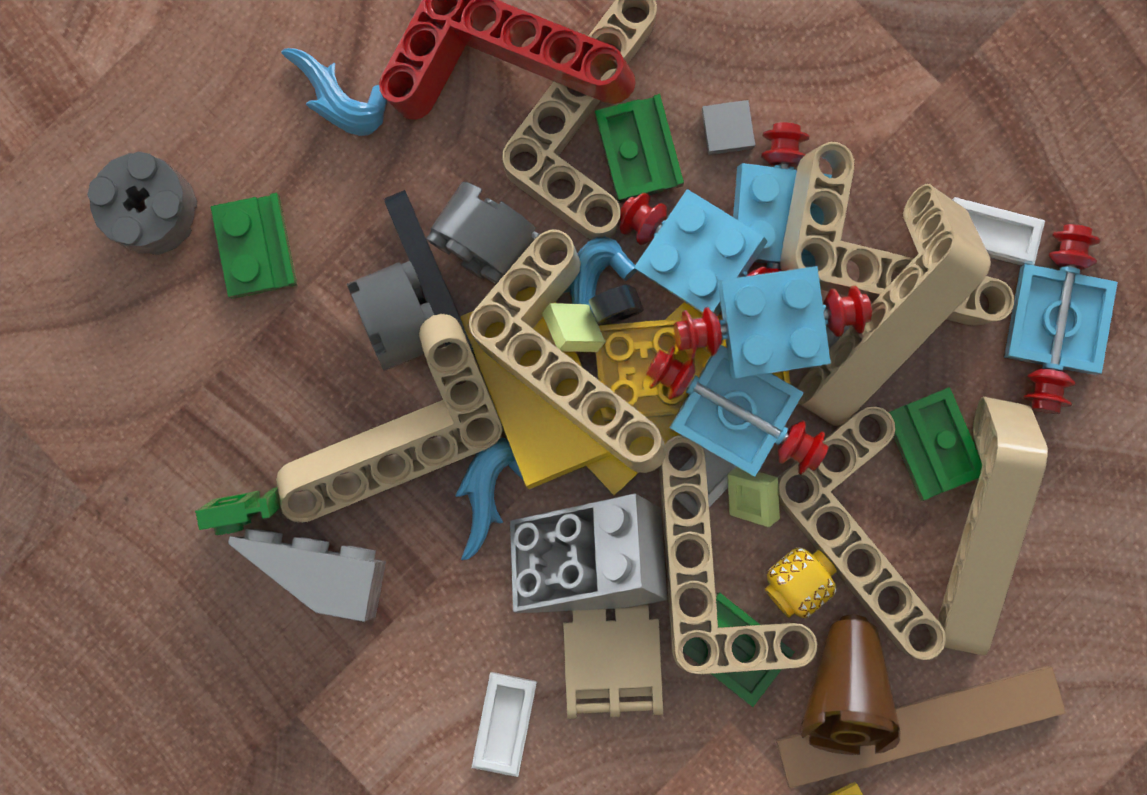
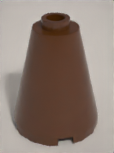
(851, 692)

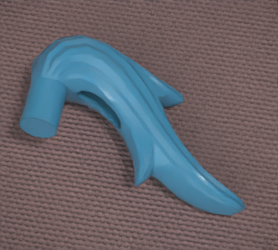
(333, 103)
(594, 258)
(480, 486)

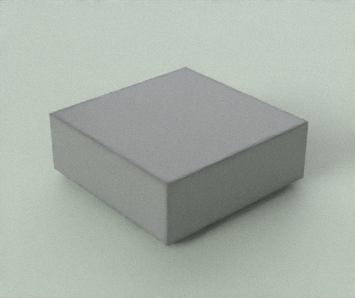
(728, 127)

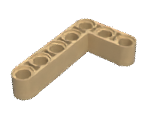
(574, 111)
(874, 265)
(907, 312)
(555, 365)
(403, 437)
(997, 521)
(850, 536)
(701, 578)

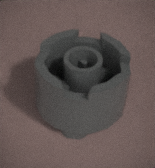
(118, 194)
(481, 233)
(392, 312)

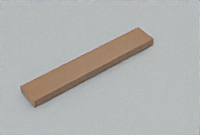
(935, 724)

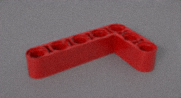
(504, 41)

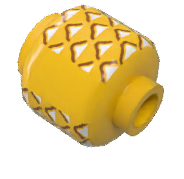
(801, 582)

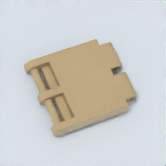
(613, 661)

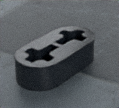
(616, 305)

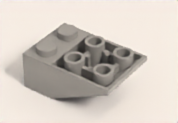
(589, 557)
(324, 580)

